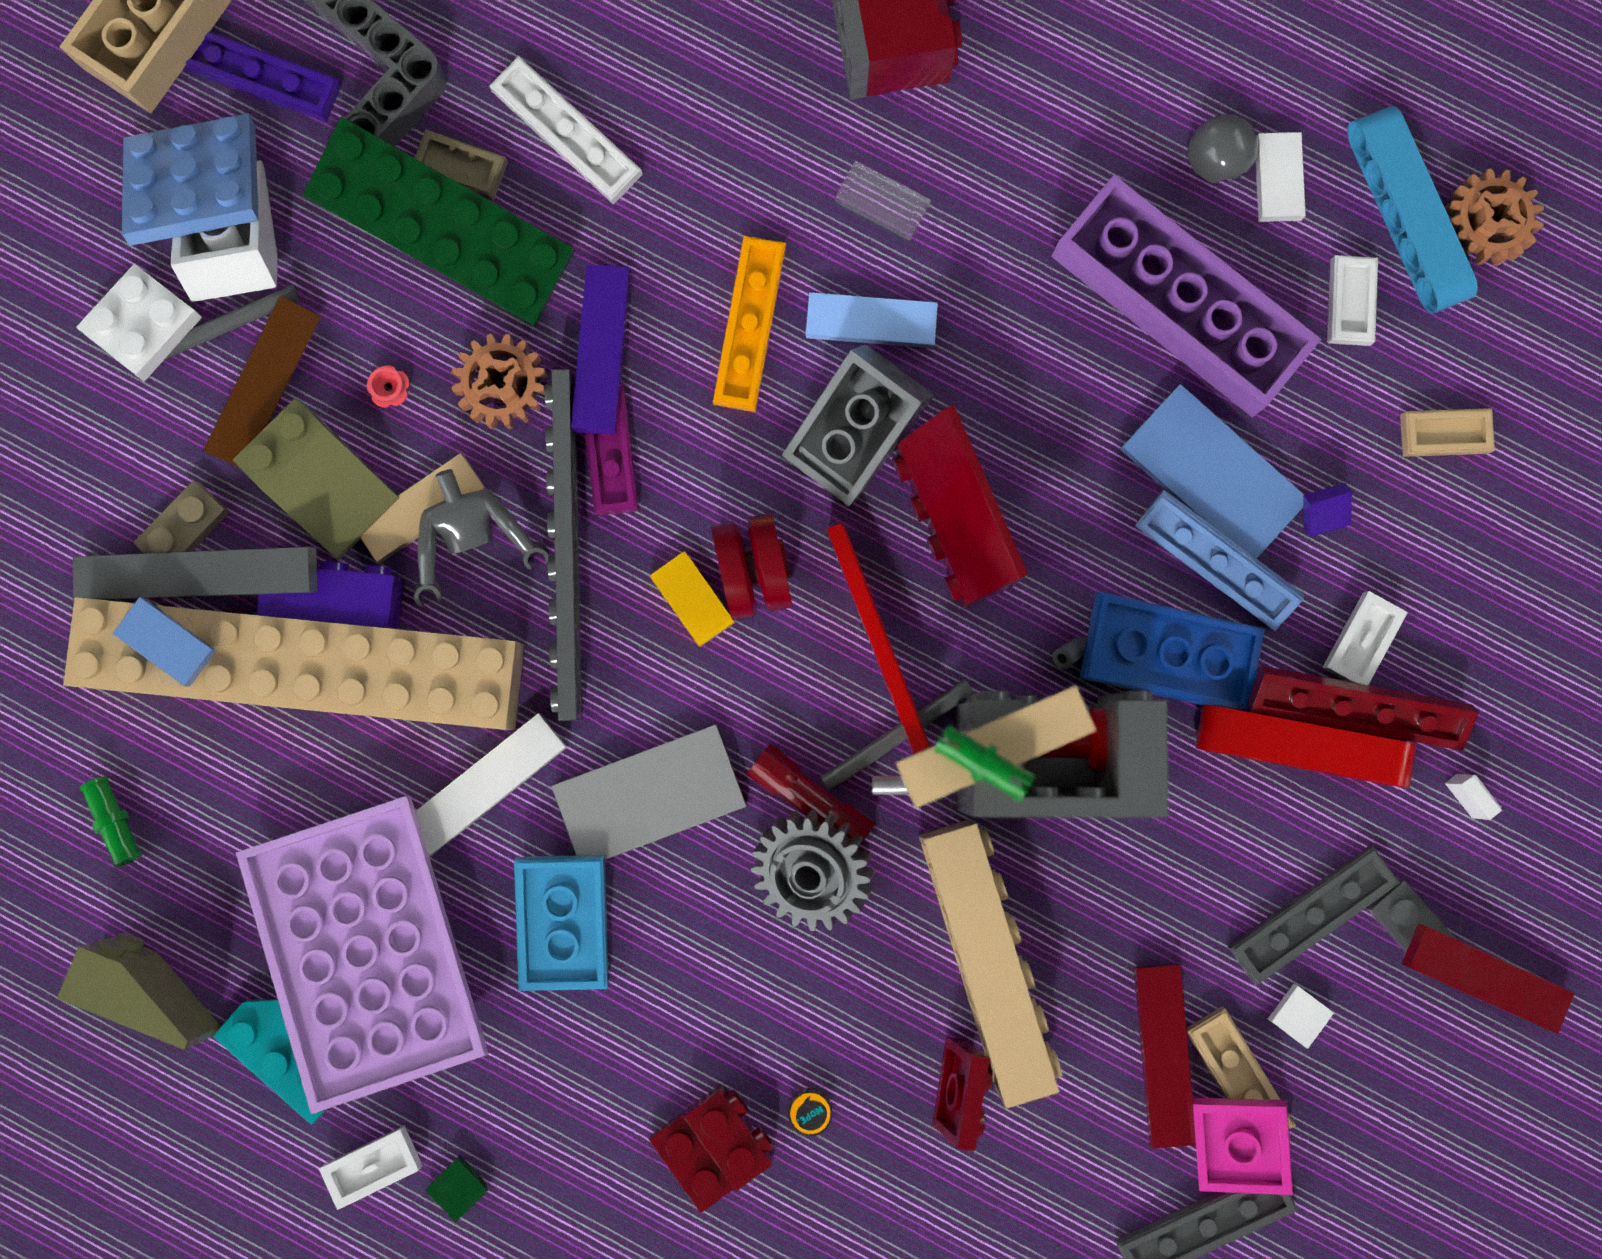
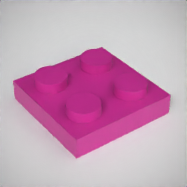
(1243, 1146)

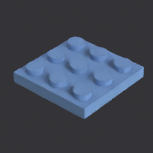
(189, 179)

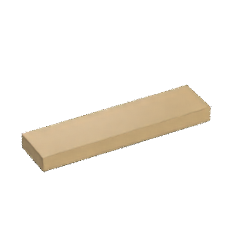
(1017, 736)

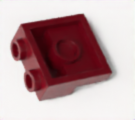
(713, 1147)

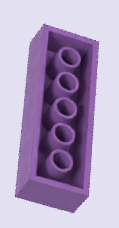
(1185, 296)

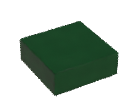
(457, 1188)

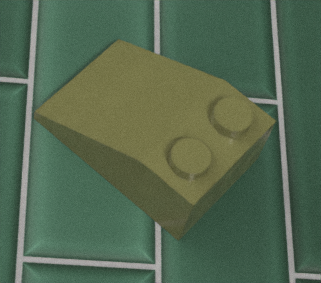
(316, 478)
(136, 990)

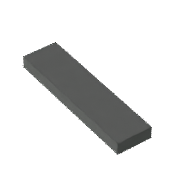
(1313, 915)
(1205, 1225)

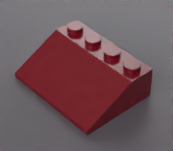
(958, 510)

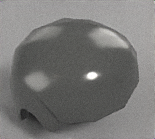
(1223, 148)

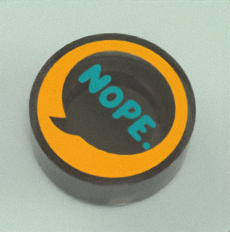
(810, 1111)

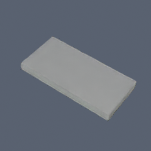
(650, 795)

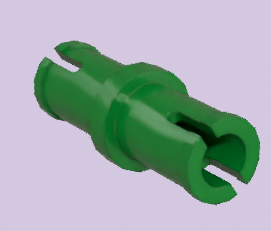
(984, 763)
(110, 821)

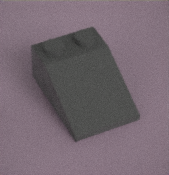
(857, 424)

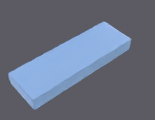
(871, 320)

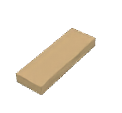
(401, 521)
(1230, 1058)

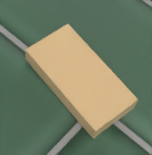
(1447, 432)

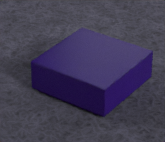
(1327, 509)

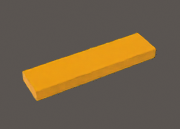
(749, 324)

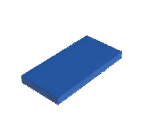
(1171, 652)

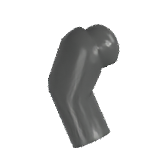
(1070, 652)

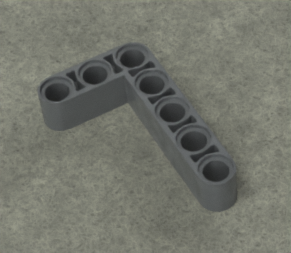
(400, 67)

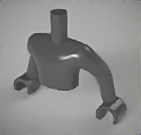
(463, 526)

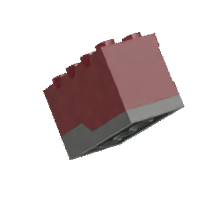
(896, 44)

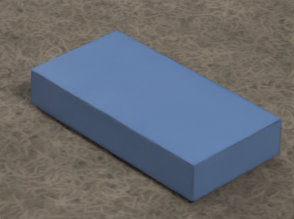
(164, 641)

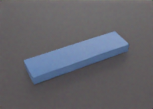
(1219, 560)

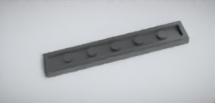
(196, 574)

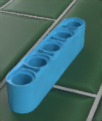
(1412, 209)

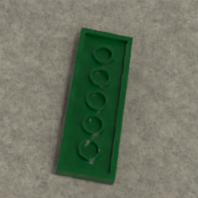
(438, 221)

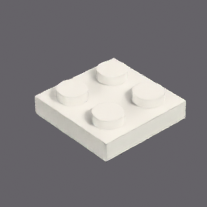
(139, 322)

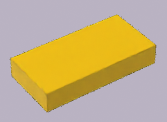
(692, 599)

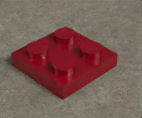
(960, 1094)

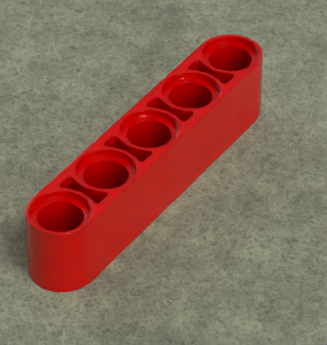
(1306, 746)

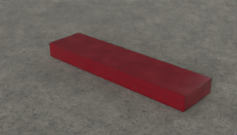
(1487, 978)
(1164, 1055)

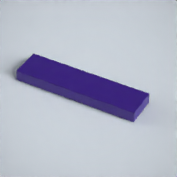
(265, 76)
(601, 350)

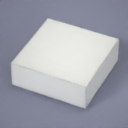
(1474, 796)
(1300, 1016)

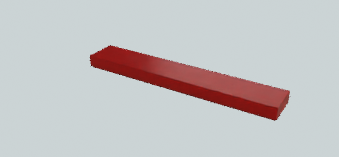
(878, 639)

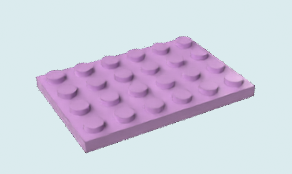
(361, 954)

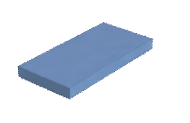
(1214, 472)

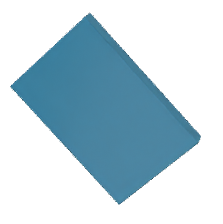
(561, 922)

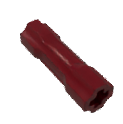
(784, 779)

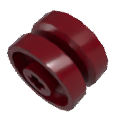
(752, 566)

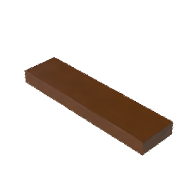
(262, 379)

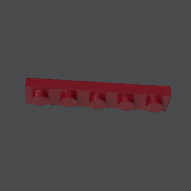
(1362, 708)

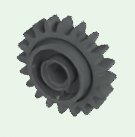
(823, 897)

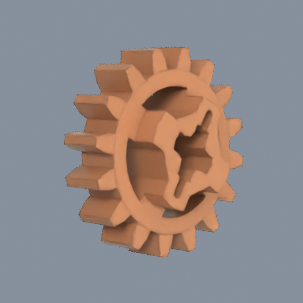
(1512, 213)
(485, 389)

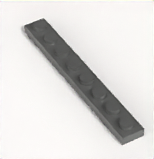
(564, 565)

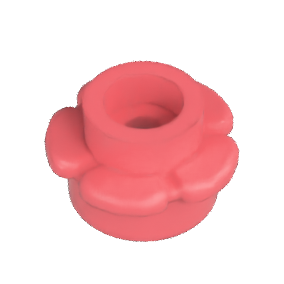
(377, 382)

